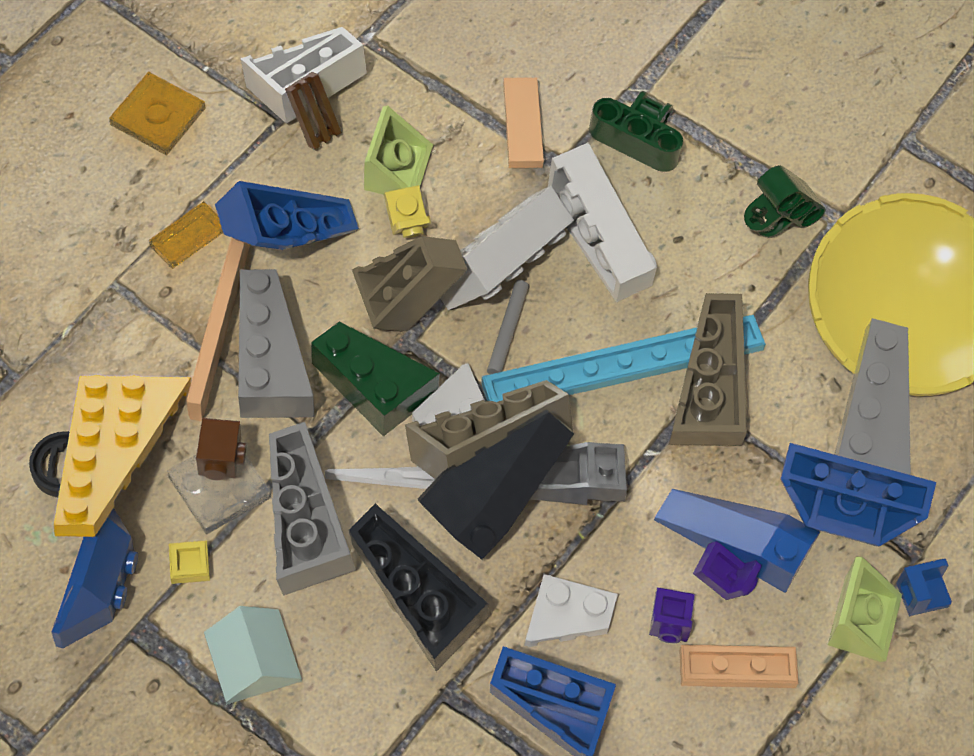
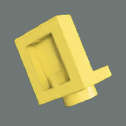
(406, 211)

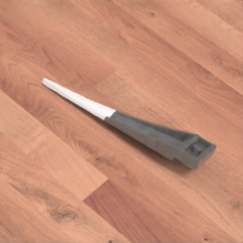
(578, 474)

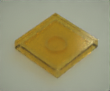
(157, 113)

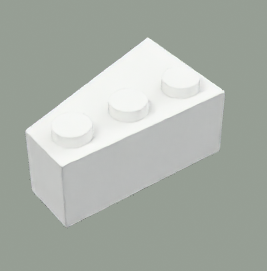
(332, 55)

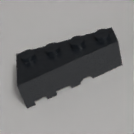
(423, 591)

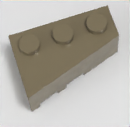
(409, 281)

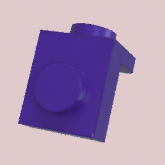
(726, 572)
(672, 615)

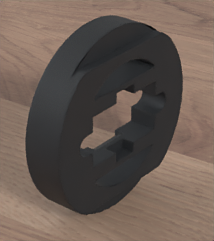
(49, 445)

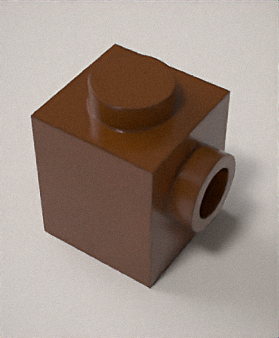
(220, 449)

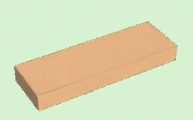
(523, 123)
(738, 666)

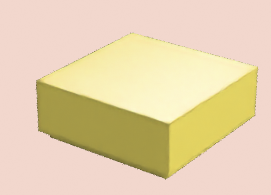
(189, 562)

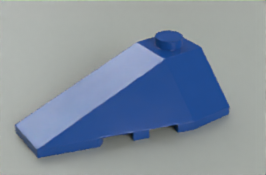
(282, 216)

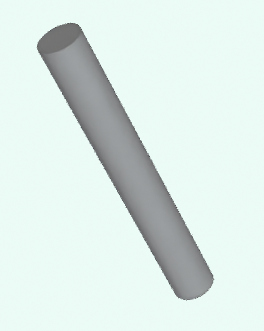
(508, 327)

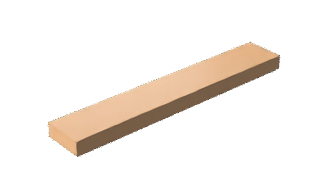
(216, 329)

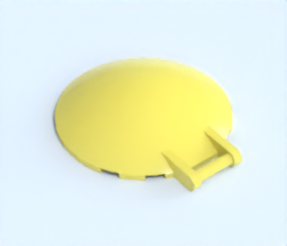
(904, 265)

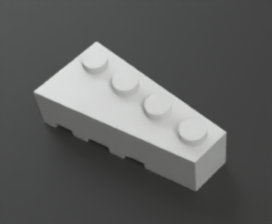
(601, 223)
(507, 245)

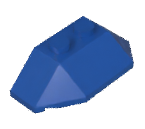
(854, 496)
(96, 582)

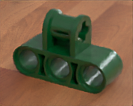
(638, 130)
(783, 202)

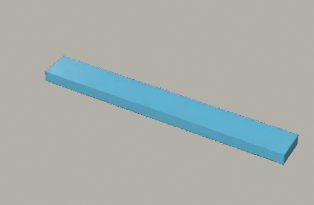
(612, 364)

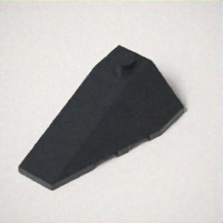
(491, 489)

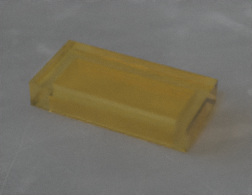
(187, 235)

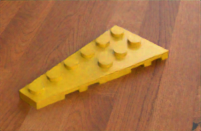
(109, 436)

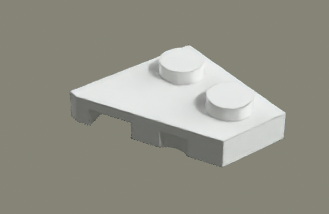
(452, 396)
(569, 611)

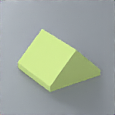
(395, 155)
(865, 613)

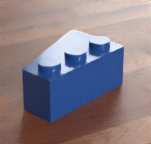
(553, 699)

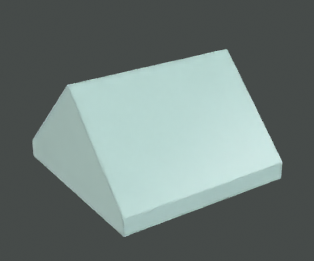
(251, 653)

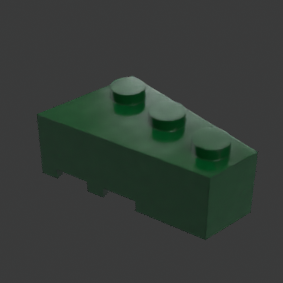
(373, 376)

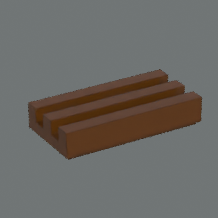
(324, 106)

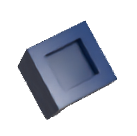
(924, 587)

